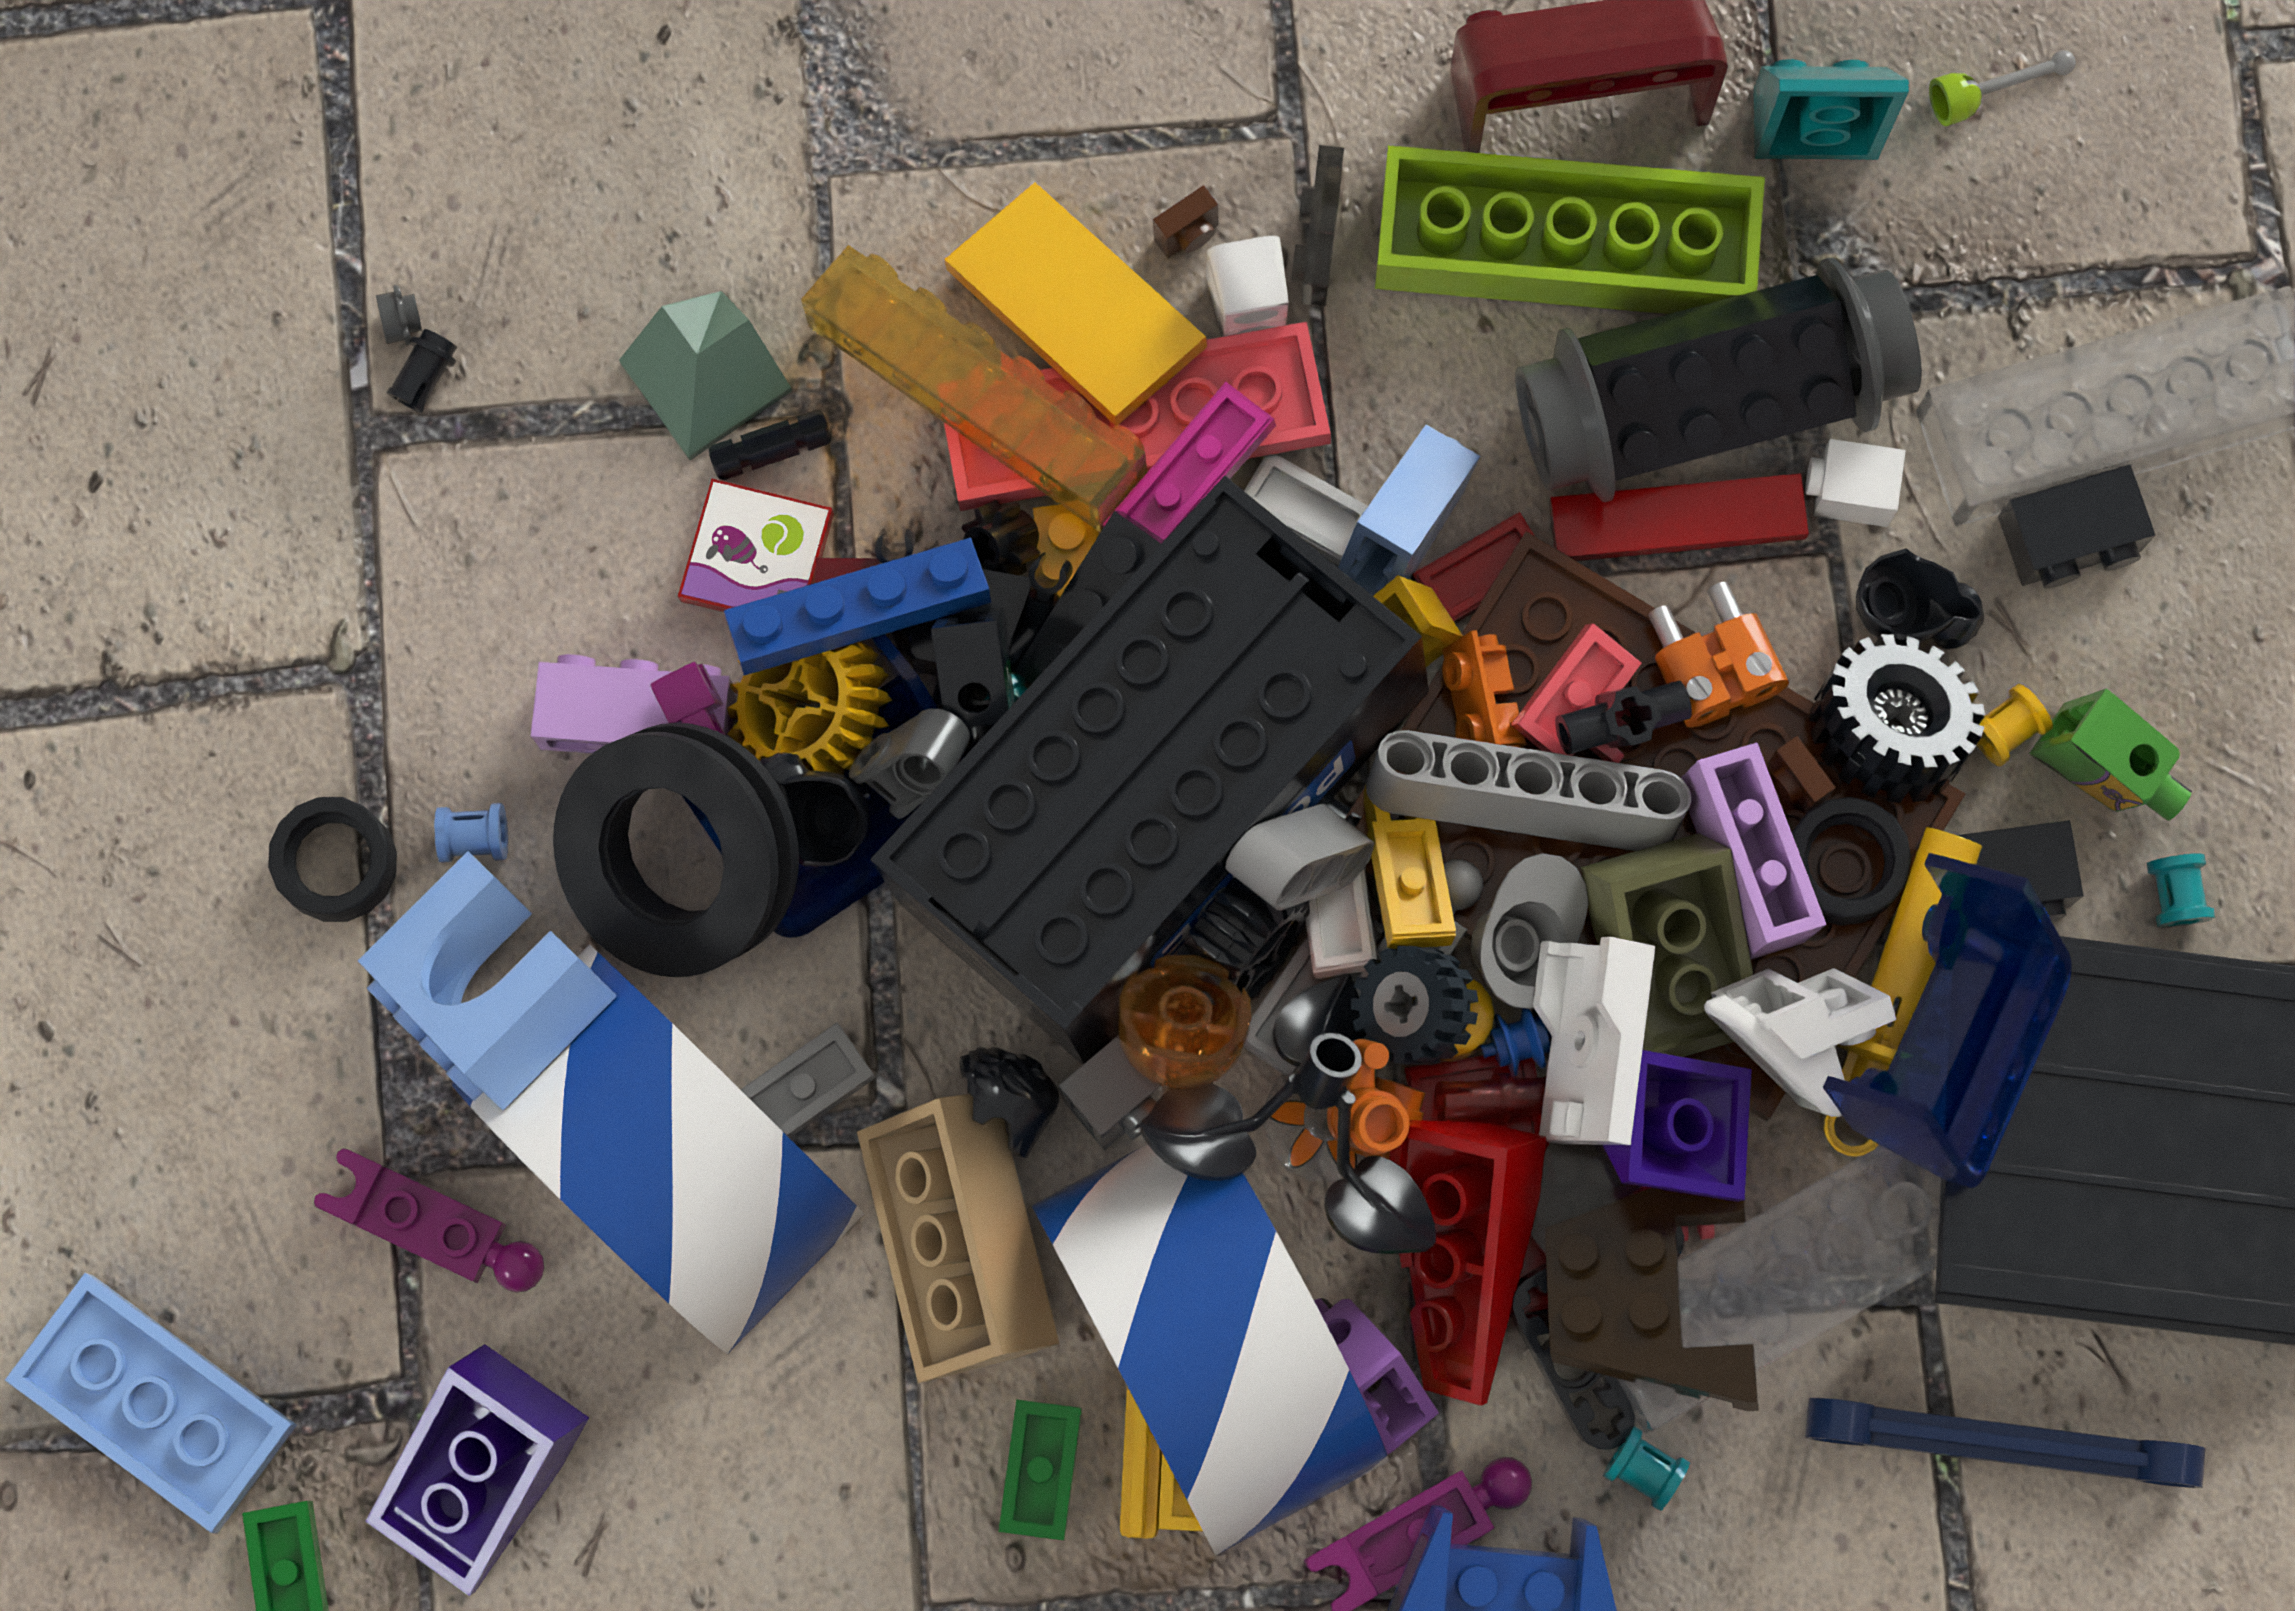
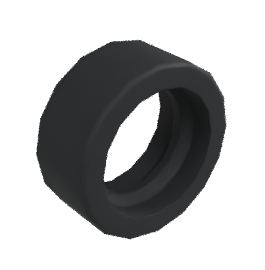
(304, 820)
(1889, 837)

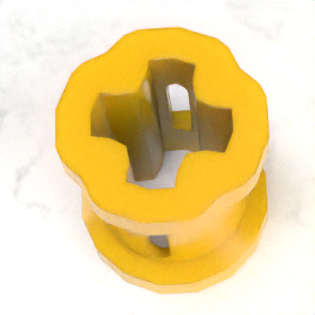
(2013, 724)

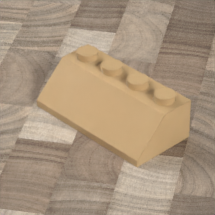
(956, 1238)

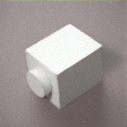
(1856, 482)

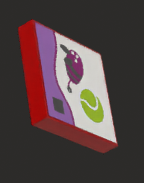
(752, 546)

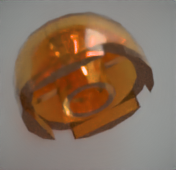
(1174, 1030)

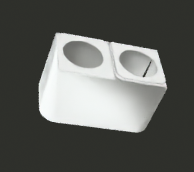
(1247, 285)

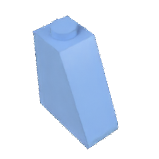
(1408, 511)

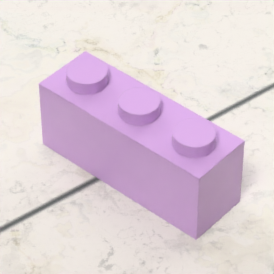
(591, 705)
(1741, 810)

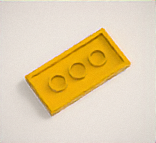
(1076, 303)

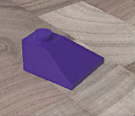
(1688, 1128)

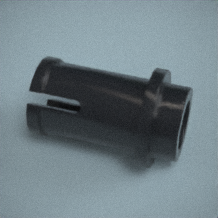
(422, 370)

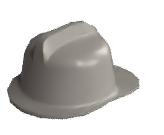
(1535, 903)

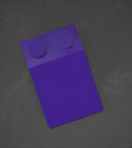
(475, 1467)

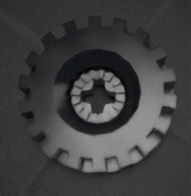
(1902, 684)

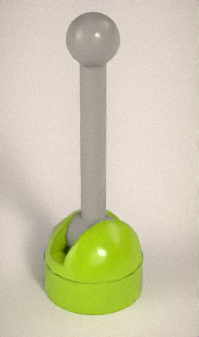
(1958, 96)

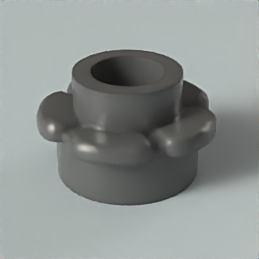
(398, 315)

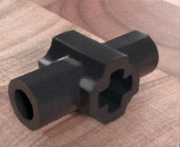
(1648, 711)

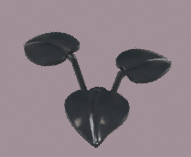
(1207, 1139)

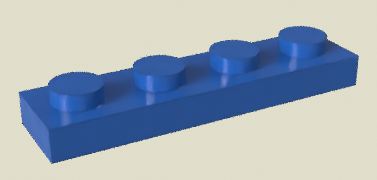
(857, 606)

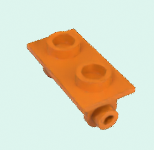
(1474, 673)

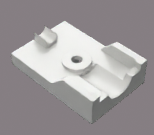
(1597, 1016)

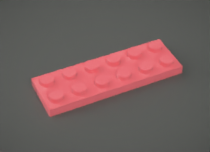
(1265, 365)

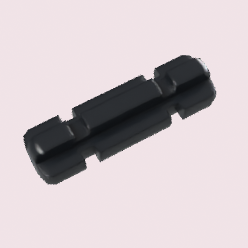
(769, 444)

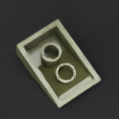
(1690, 909)

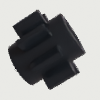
(1003, 537)

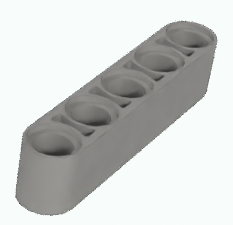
(1496, 794)

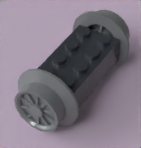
(1718, 377)

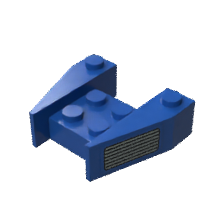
(1502, 1579)

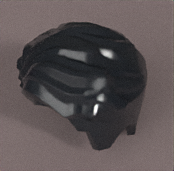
(1010, 1089)

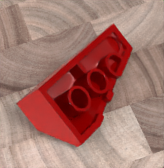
(1483, 1204)

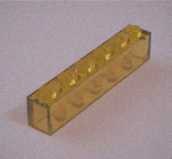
(975, 386)

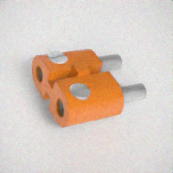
(1722, 667)

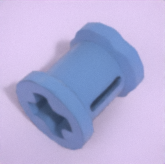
(472, 831)

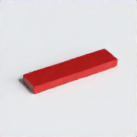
(1680, 518)

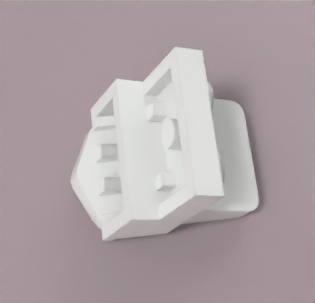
(1797, 1025)

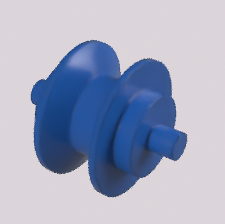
(1518, 1041)

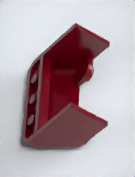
(1584, 55)

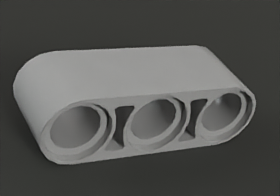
(1299, 856)

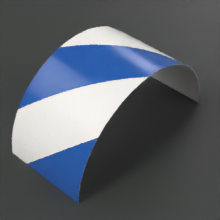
(673, 1166)
(1214, 1341)

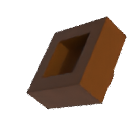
(1187, 223)
(1799, 776)

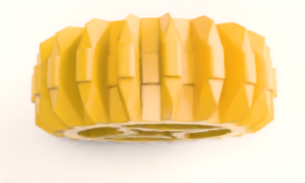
(823, 737)

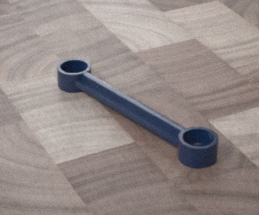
(2008, 1443)

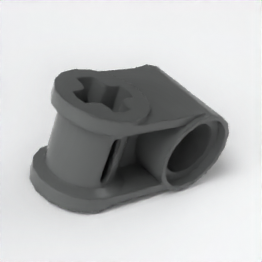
(912, 759)

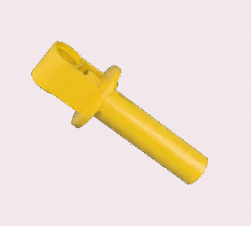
(1902, 968)

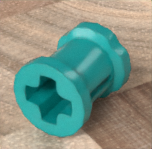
(2180, 890)
(1647, 1469)

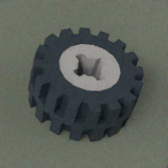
(1435, 1019)

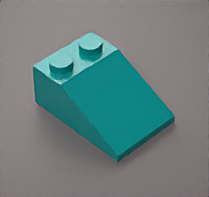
(1825, 110)

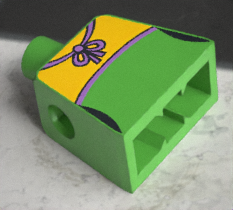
(2113, 755)

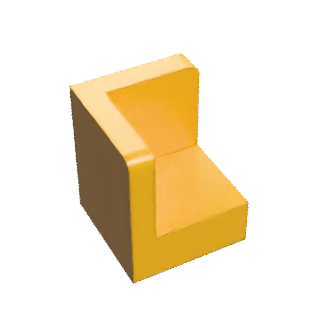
(1422, 612)

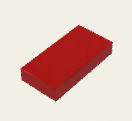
(1470, 570)

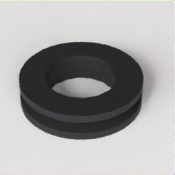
(745, 813)

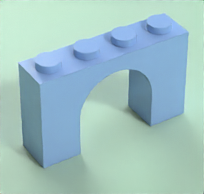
(514, 1027)

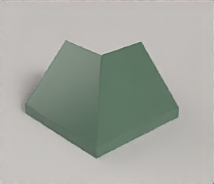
(703, 370)

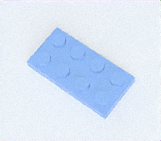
(150, 1403)

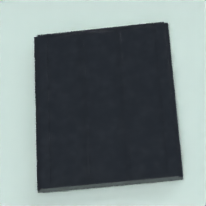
(2144, 1156)

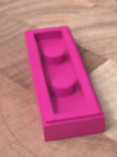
(1205, 451)

